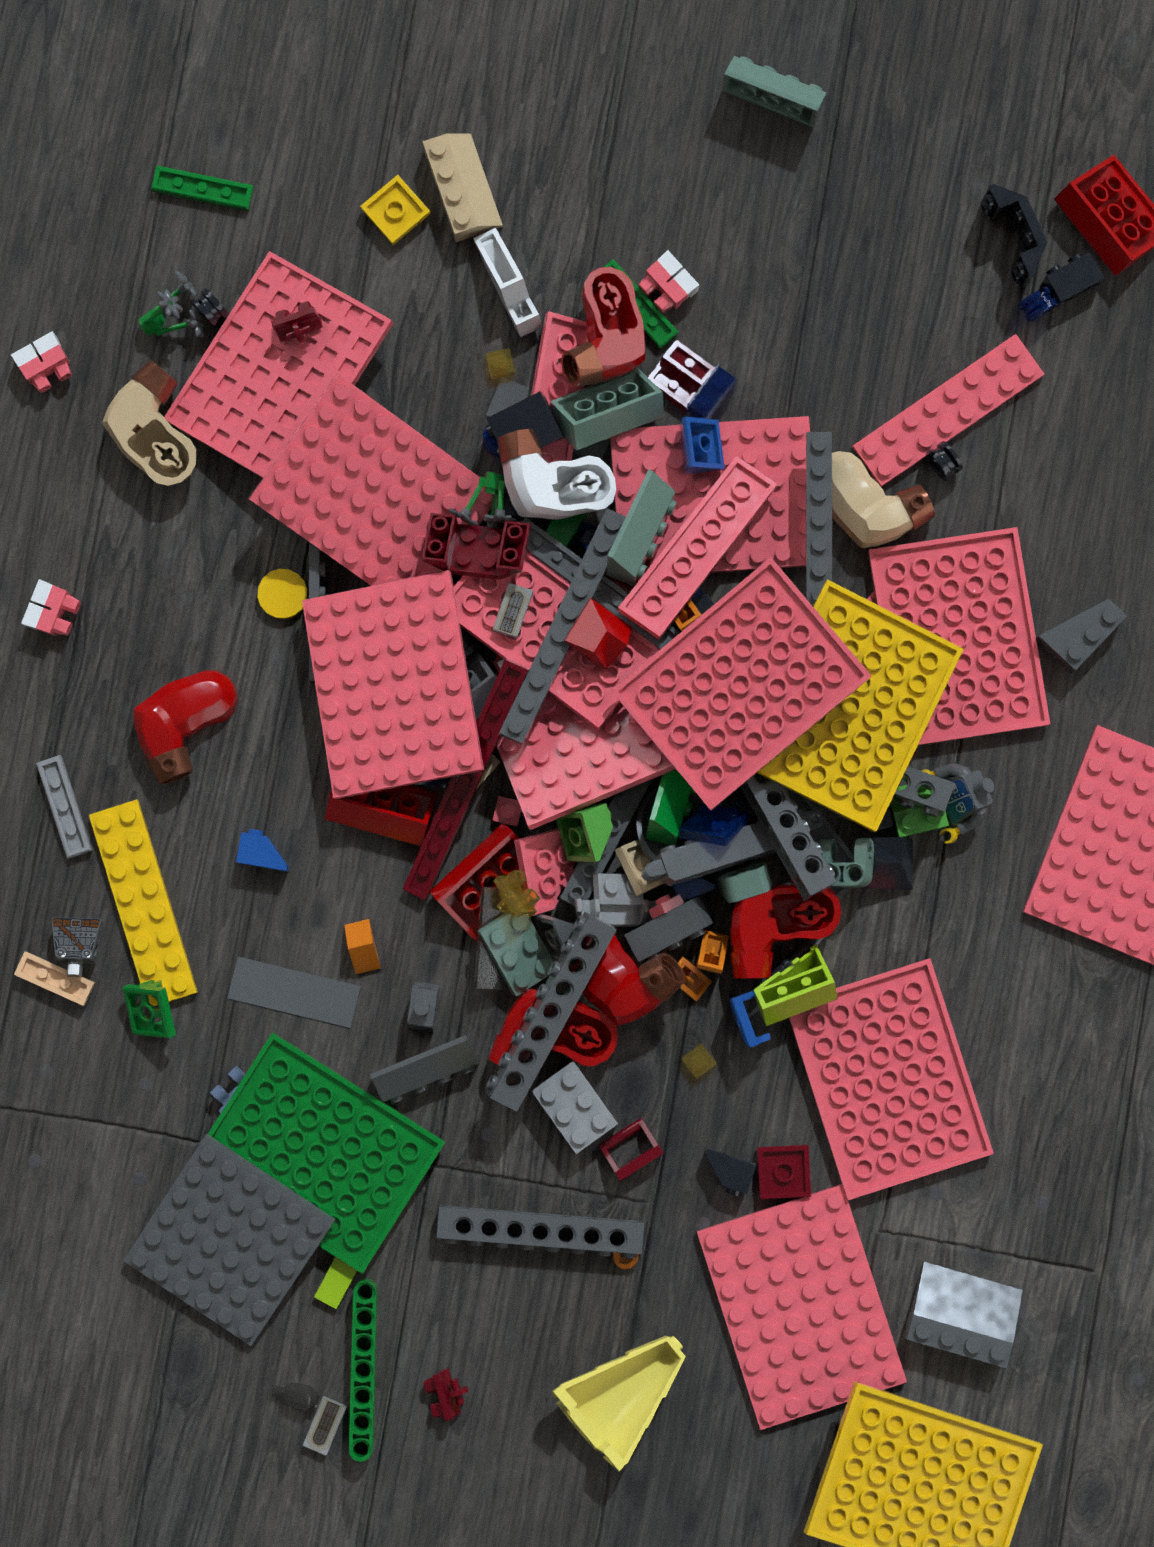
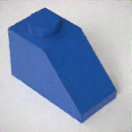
(260, 851)

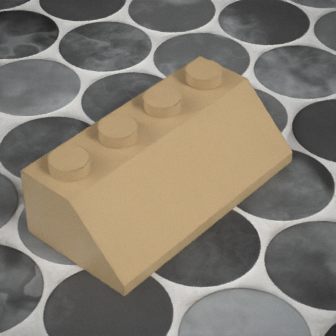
(462, 185)

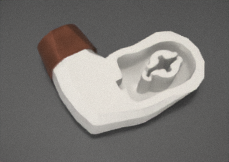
(552, 488)

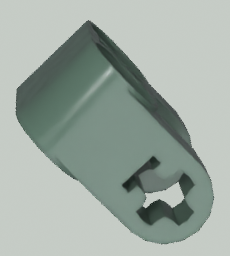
(845, 871)
(744, 881)

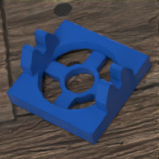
(743, 1020)

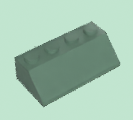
(773, 91)
(608, 408)
(640, 530)

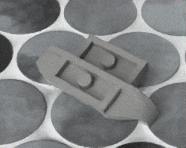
(616, 902)

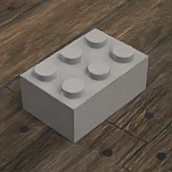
(574, 1107)

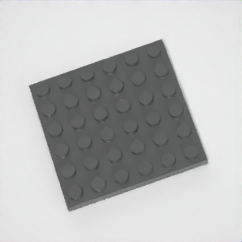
(229, 1239)

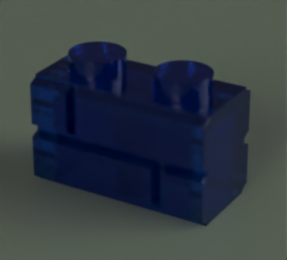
(711, 394)

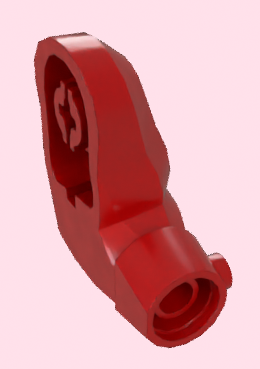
(777, 917)
(586, 1036)

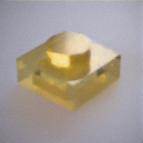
(500, 363)
(698, 1061)

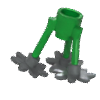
(154, 320)
(494, 485)

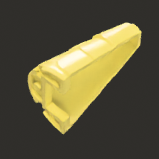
(621, 1397)

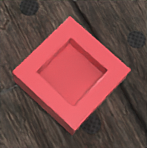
(507, 811)
(665, 904)

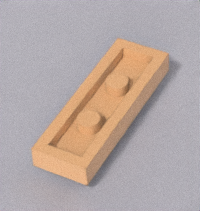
(54, 978)

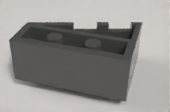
(1080, 636)
(670, 929)

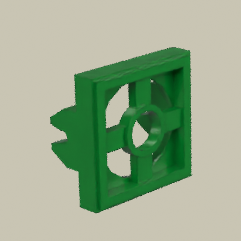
(139, 1021)

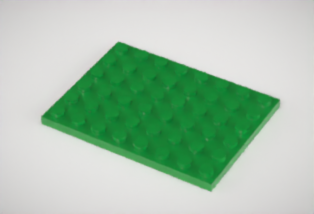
(328, 1145)

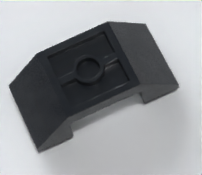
(1002, 202)

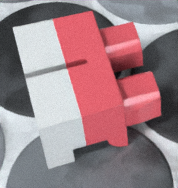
(670, 280)
(53, 361)
(50, 620)

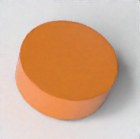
(624, 1263)

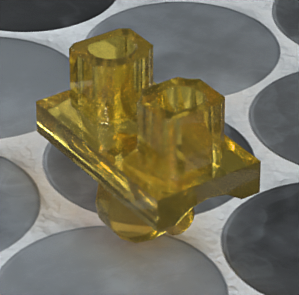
(513, 897)

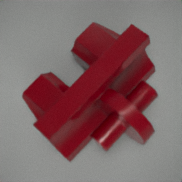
(297, 324)
(448, 1392)

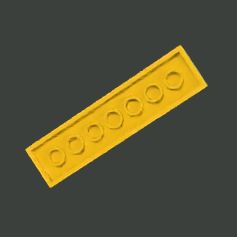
(142, 899)

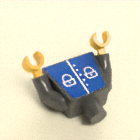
(968, 799)

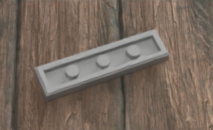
(64, 806)

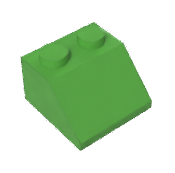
(914, 821)
(585, 832)

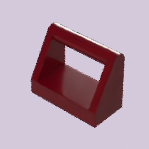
(637, 1162)

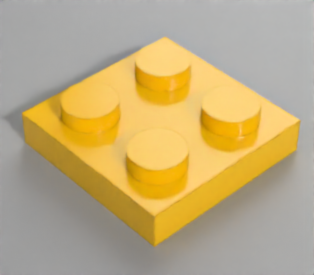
(395, 210)

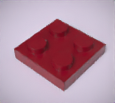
(784, 1171)

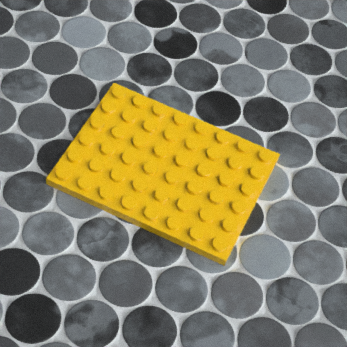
(866, 742)
(919, 1477)

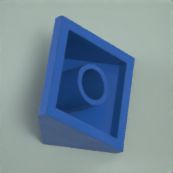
(701, 445)

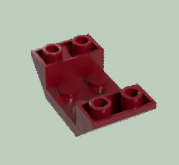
(475, 549)

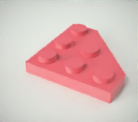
(545, 867)

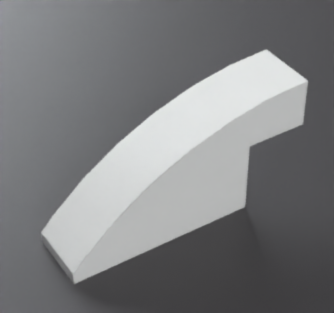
(508, 282)

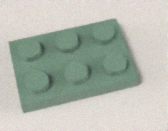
(517, 951)

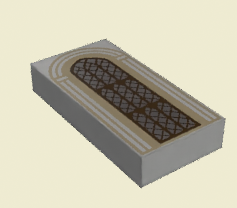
(513, 610)
(324, 1425)

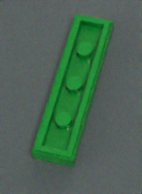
(202, 188)
(655, 323)

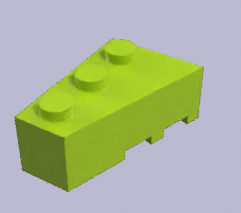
(796, 989)

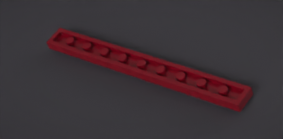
(462, 787)

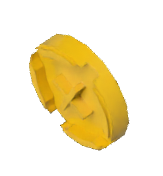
(282, 593)

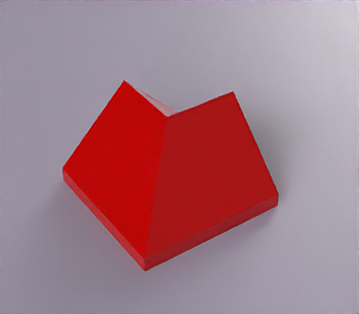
(599, 634)

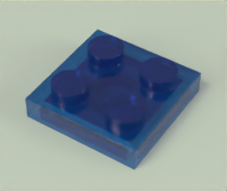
(714, 825)

